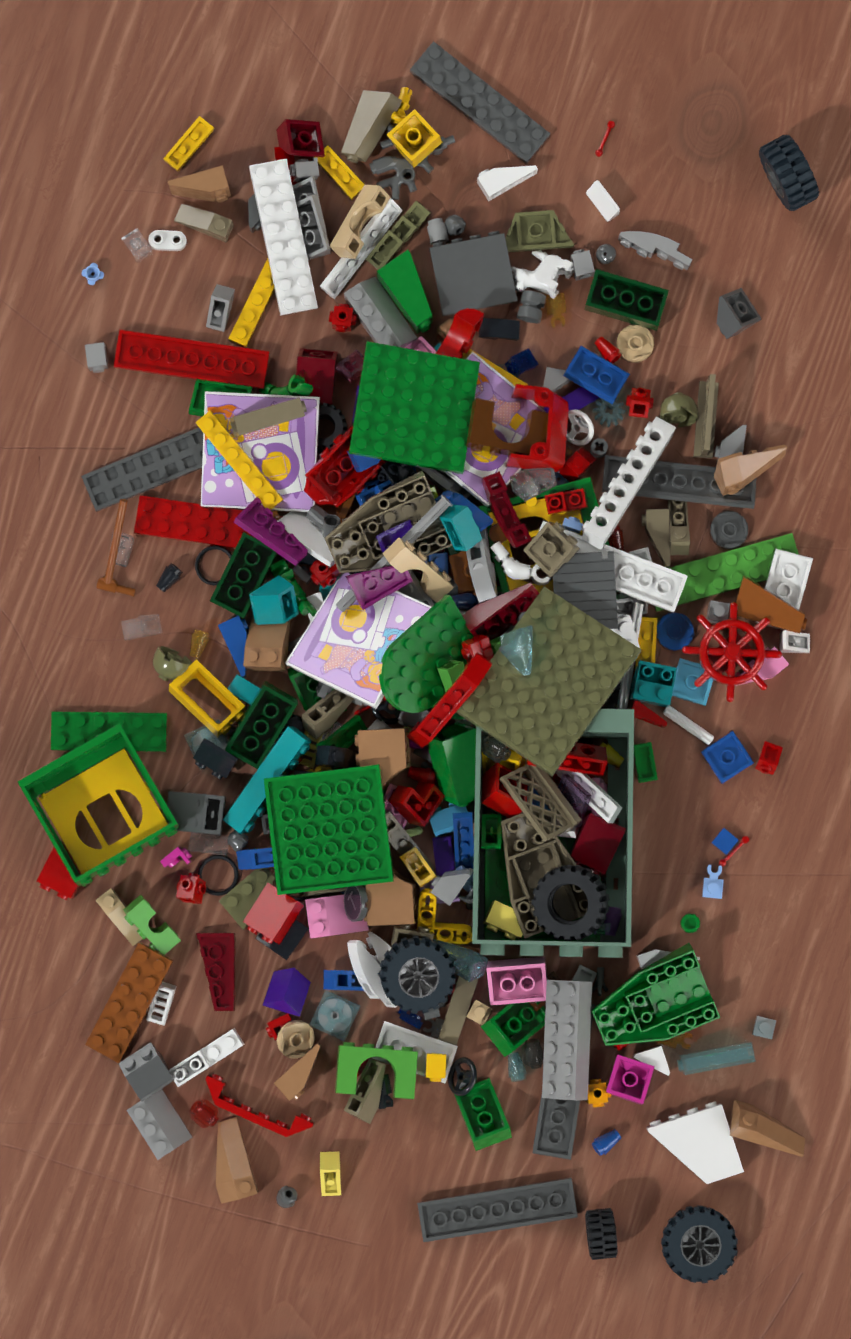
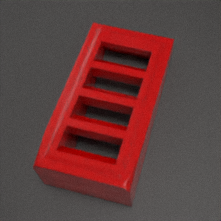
(645, 714)

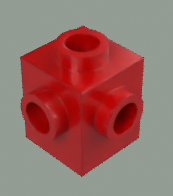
(345, 324)
(639, 402)
(324, 574)
(191, 888)

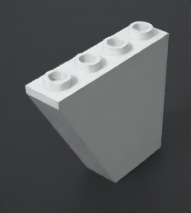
(700, 1142)

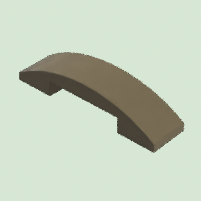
(400, 839)
(457, 1011)

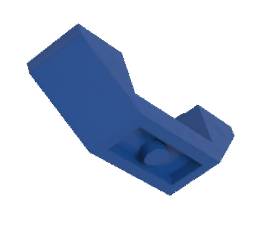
(255, 858)

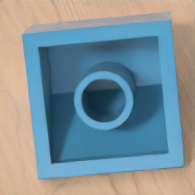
(443, 819)

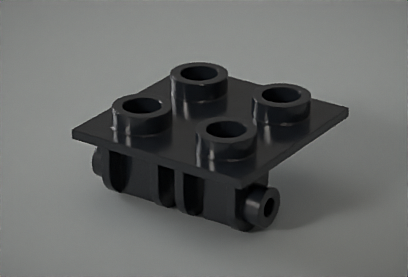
(395, 472)

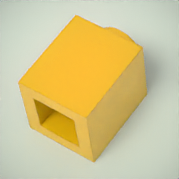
(435, 1067)

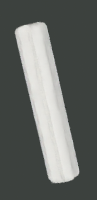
(688, 725)

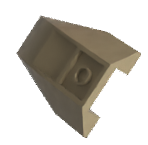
(529, 860)

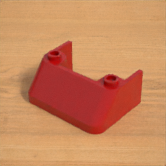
(553, 451)

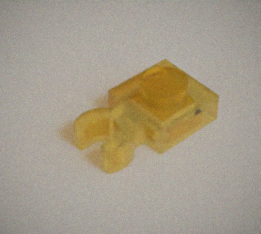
(556, 308)

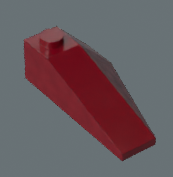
(499, 613)

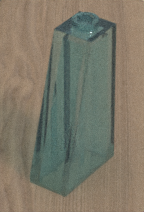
(716, 1058)

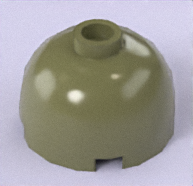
(679, 410)
(169, 663)

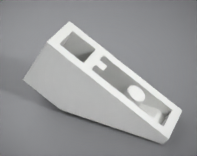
(500, 180)

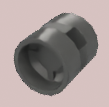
(531, 307)

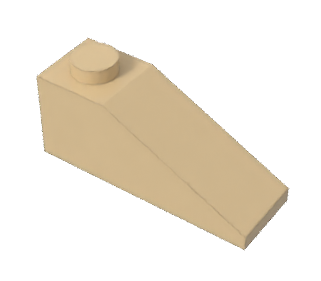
(113, 907)

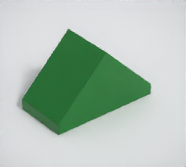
(491, 831)

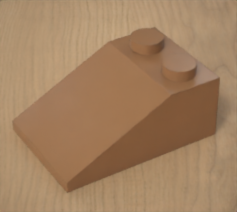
(204, 185)
(267, 647)
(296, 1078)

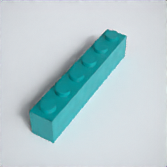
(278, 763)

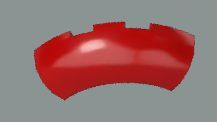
(461, 333)

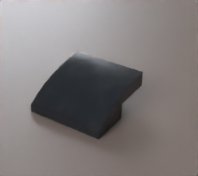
(289, 942)

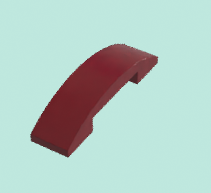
(503, 510)

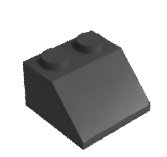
(146, 1071)

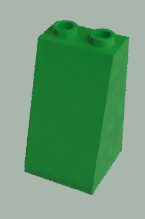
(405, 289)
(454, 762)

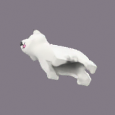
(545, 275)

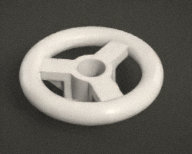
(580, 424)

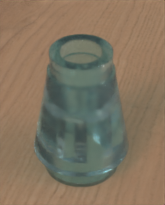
(516, 1069)

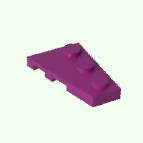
(377, 584)

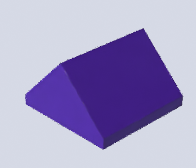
(287, 991)

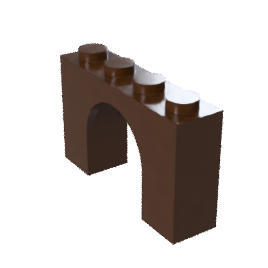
(482, 436)

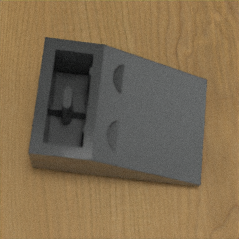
(197, 812)

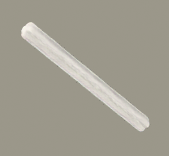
(626, 680)

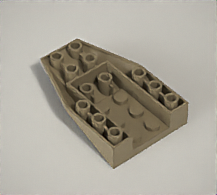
(355, 541)

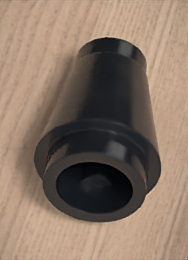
(169, 576)

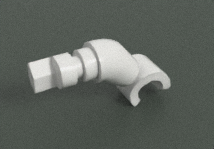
(515, 569)

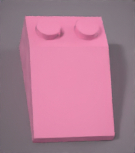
(329, 918)

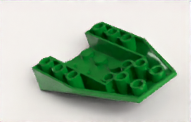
(657, 1002)

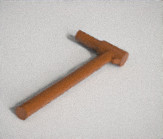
(108, 583)

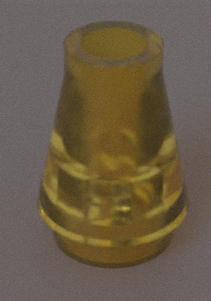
(198, 643)

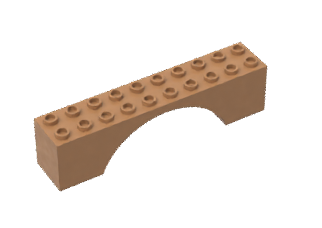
(397, 900)

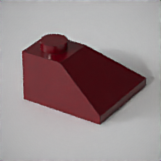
(301, 138)

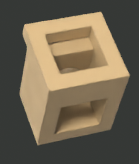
(479, 1012)

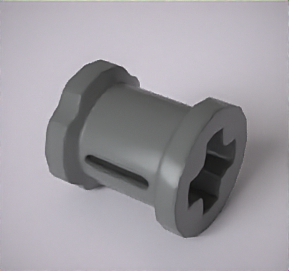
(598, 454)

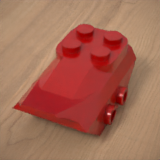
(334, 476)

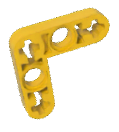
(430, 922)

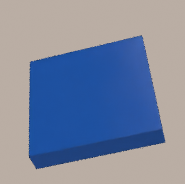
(727, 757)

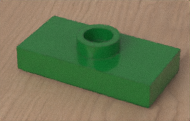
(645, 762)

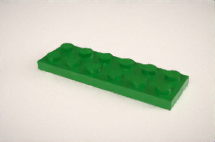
(144, 730)

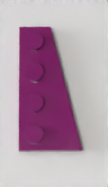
(268, 530)

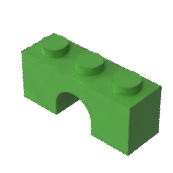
(162, 937)

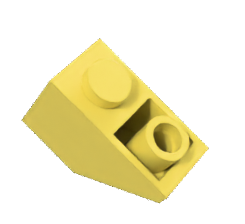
(503, 918)

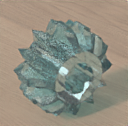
(606, 417)

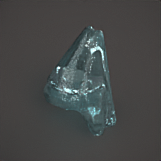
(518, 648)

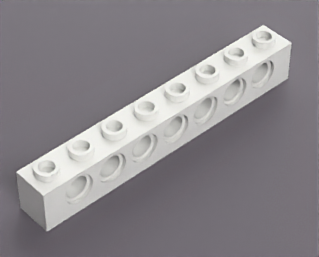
(598, 535)

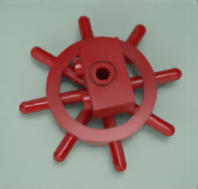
(731, 651)

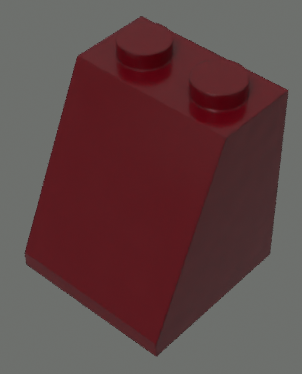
(318, 370)
(596, 843)

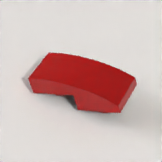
(566, 501)

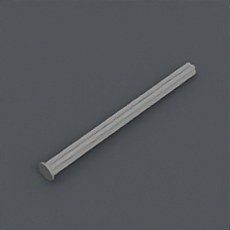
(349, 598)

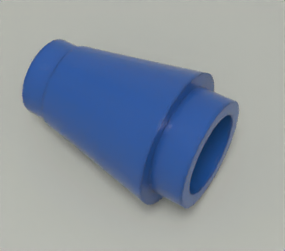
(606, 1142)

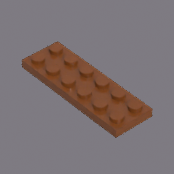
(129, 1002)

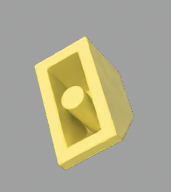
(330, 1173)

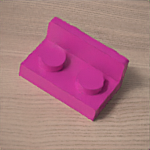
(173, 858)

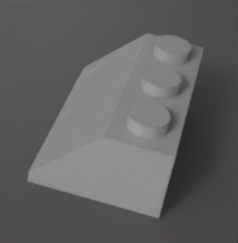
(159, 1124)

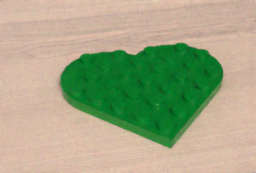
(411, 661)

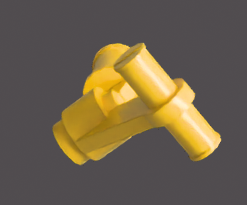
(400, 114)

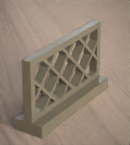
(706, 418)
(549, 795)

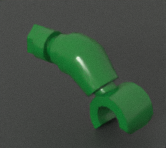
(294, 388)
(304, 606)

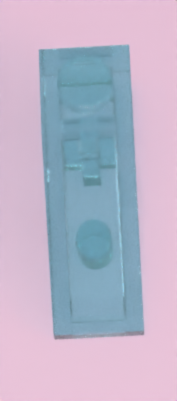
(467, 962)

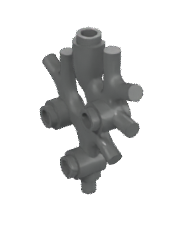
(402, 166)

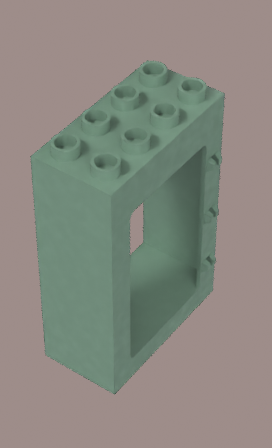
(618, 729)

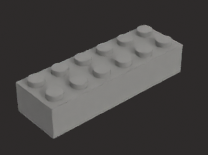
(567, 1040)

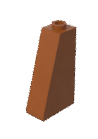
(757, 603)

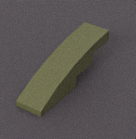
(398, 235)

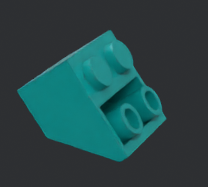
(460, 527)
(274, 602)
(653, 683)

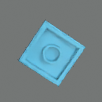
(684, 685)

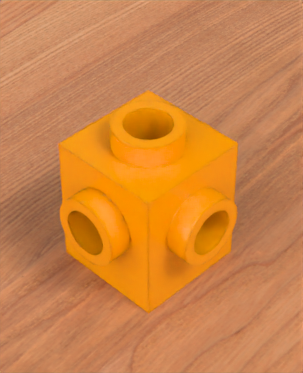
(597, 1084)

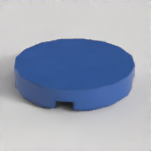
(674, 631)

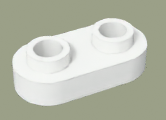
(167, 242)

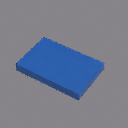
(596, 374)

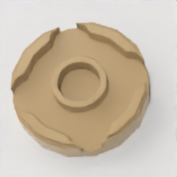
(635, 343)
(295, 1039)

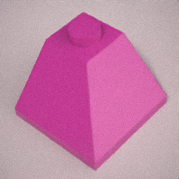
(630, 1079)

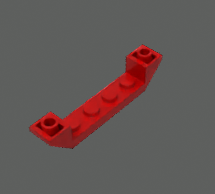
(451, 701)
(216, 1086)

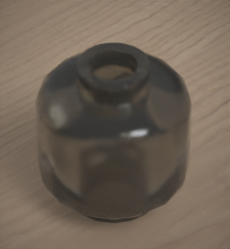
(495, 750)
(533, 1053)

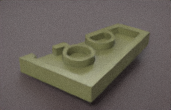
(244, 895)

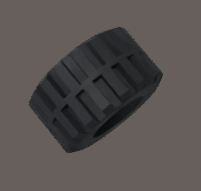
(339, 420)
(601, 1234)

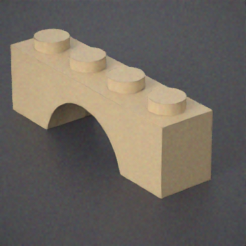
(368, 203)
(404, 557)

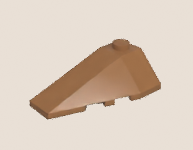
(738, 470)
(760, 1128)
(233, 1167)

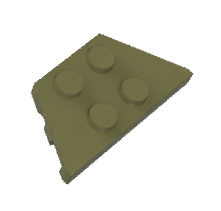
(536, 232)

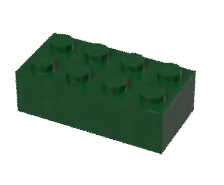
(626, 300)
(243, 575)
(261, 724)

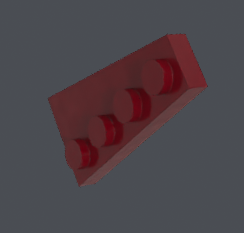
(219, 963)

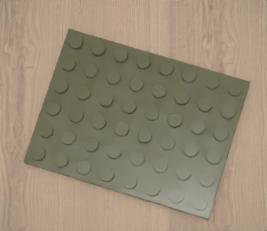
(570, 680)

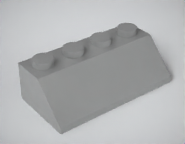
(379, 314)

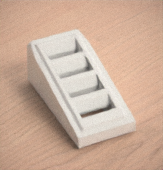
(156, 1019)

